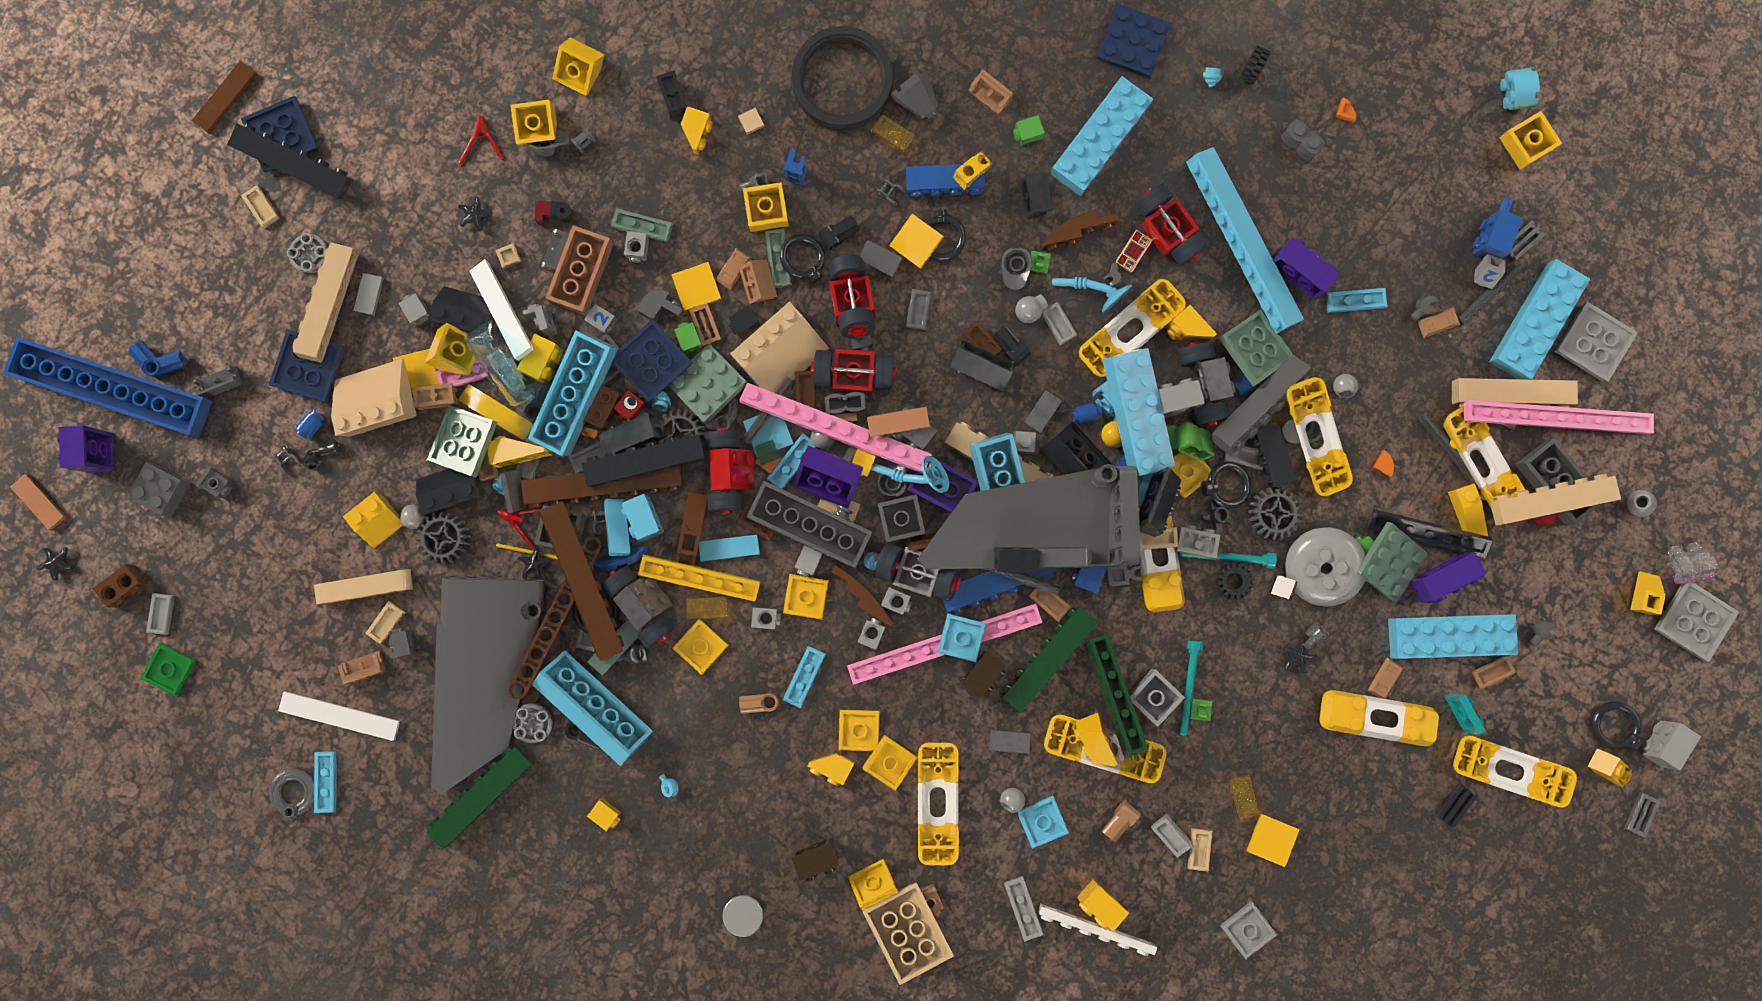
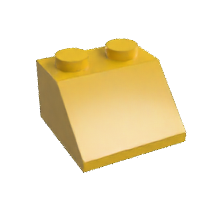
(577, 66)
(534, 121)
(1190, 327)
(450, 351)
(374, 519)
(1095, 740)

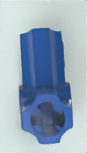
(147, 359)

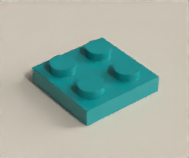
(1463, 710)

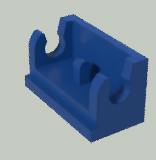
(795, 171)

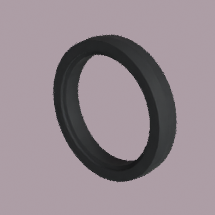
(833, 35)

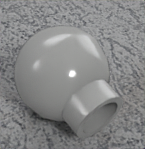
(1030, 308)
(1641, 503)

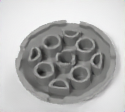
(1320, 547)

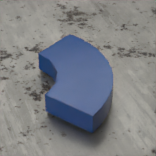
(609, 563)

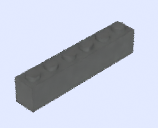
(1260, 406)

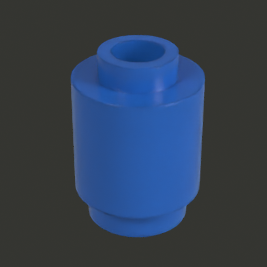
(1243, 386)
(1087, 414)
(309, 424)

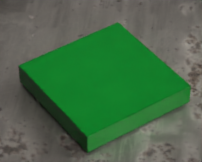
(168, 669)

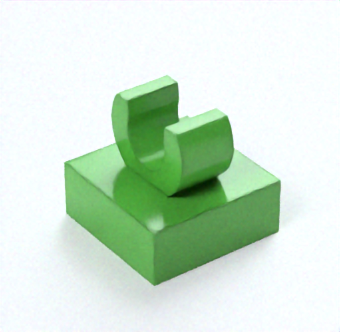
(1040, 262)
(1201, 710)

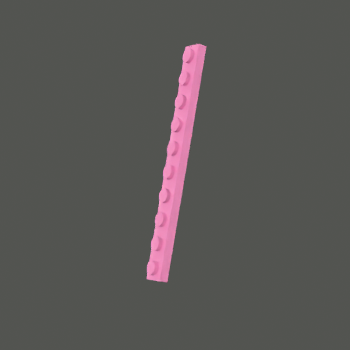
(1558, 417)
(833, 427)
(928, 648)

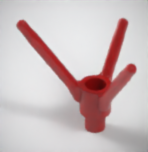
(480, 131)
(514, 517)

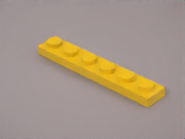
(699, 578)

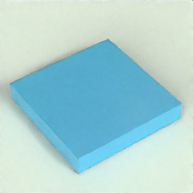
(774, 429)
(961, 637)
(1042, 822)

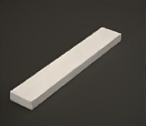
(501, 310)
(339, 716)

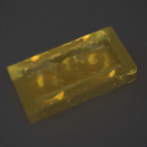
(893, 133)
(707, 608)
(1244, 796)

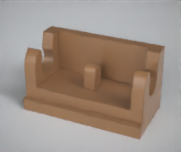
(990, 92)
(758, 281)
(435, 396)
(362, 668)

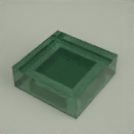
(767, 452)

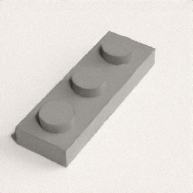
(1023, 908)

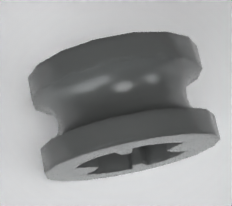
(843, 512)

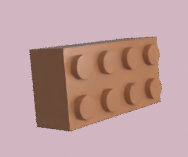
(579, 270)

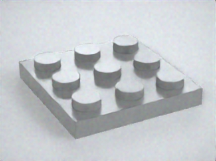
(1596, 342)
(1696, 620)

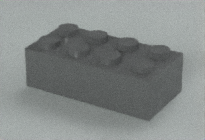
(1552, 465)

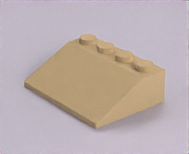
(779, 349)
(372, 399)
(908, 933)

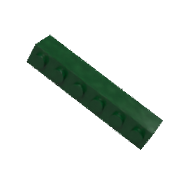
(1049, 659)
(1116, 696)
(480, 796)

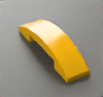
(496, 411)

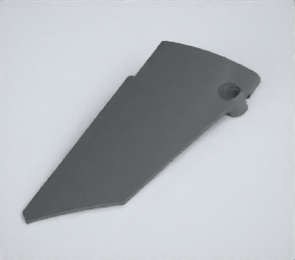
(1067, 517)
(478, 650)

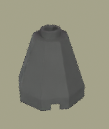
(917, 95)

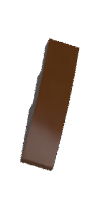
(867, 602)

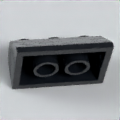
(460, 310)
(1074, 451)
(446, 491)
(1159, 502)

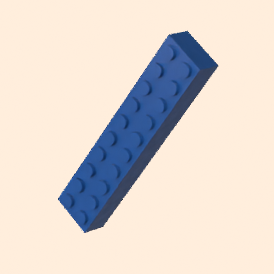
(107, 387)

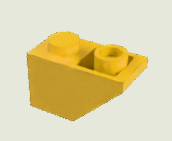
(695, 126)
(1648, 594)
(832, 766)
(1610, 768)

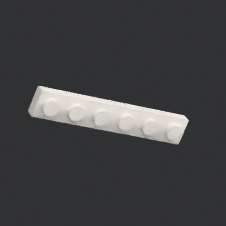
(1087, 927)

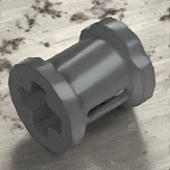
(583, 140)

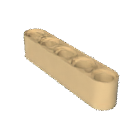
(363, 587)

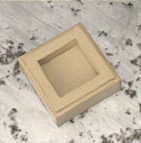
(751, 121)
(508, 256)

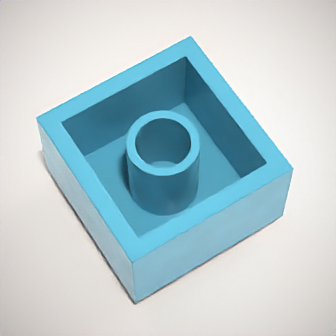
(642, 518)

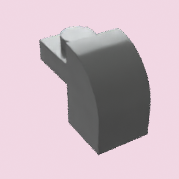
(657, 301)

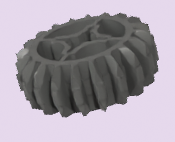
(674, 421)
(1275, 506)
(441, 545)

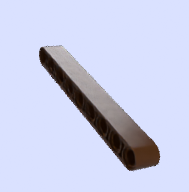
(554, 628)

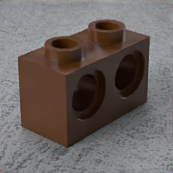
(602, 408)
(118, 582)

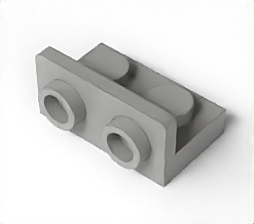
(542, 318)
(1197, 542)

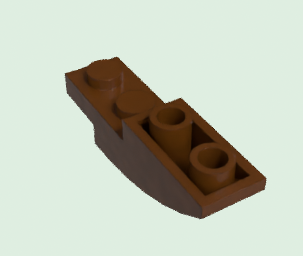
(1071, 231)
(691, 528)

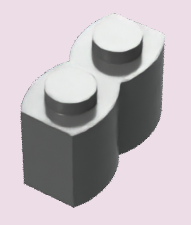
(1305, 142)
(850, 403)

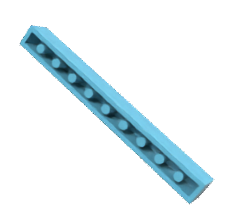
(1244, 240)

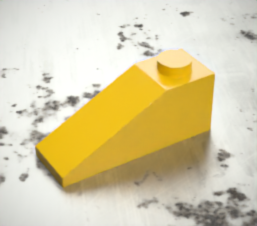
(508, 452)
(1469, 509)

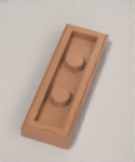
(898, 422)
(38, 502)

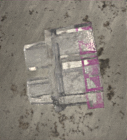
(1692, 565)

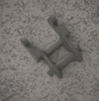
(893, 187)
(281, 463)
(595, 515)

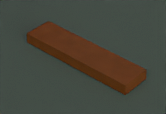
(224, 97)

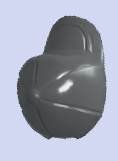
(548, 148)
(1016, 267)
(1291, 435)
(890, 487)

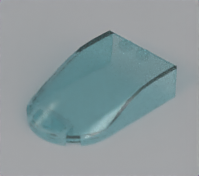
(498, 368)

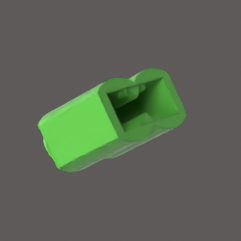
(1194, 441)

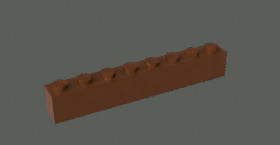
(574, 487)
(581, 581)

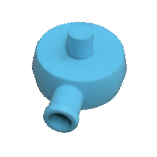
(870, 560)
(669, 786)

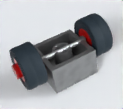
(1213, 380)
(910, 574)
(641, 603)

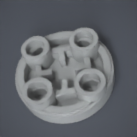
(307, 253)
(532, 723)
(743, 915)

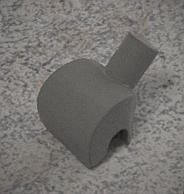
(756, 180)
(1113, 278)
(1423, 307)
(1541, 632)
(1316, 635)
(634, 655)

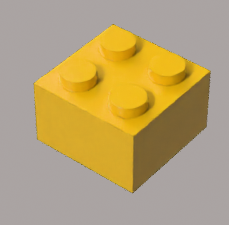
(1530, 140)
(765, 207)
(542, 360)
(1107, 909)

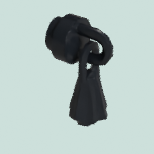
(312, 461)

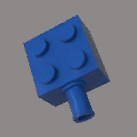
(1498, 232)

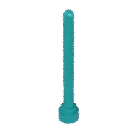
(1267, 560)
(1194, 649)

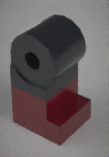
(552, 211)

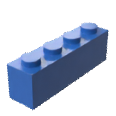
(938, 180)

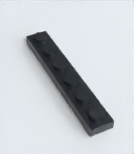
(1432, 533)

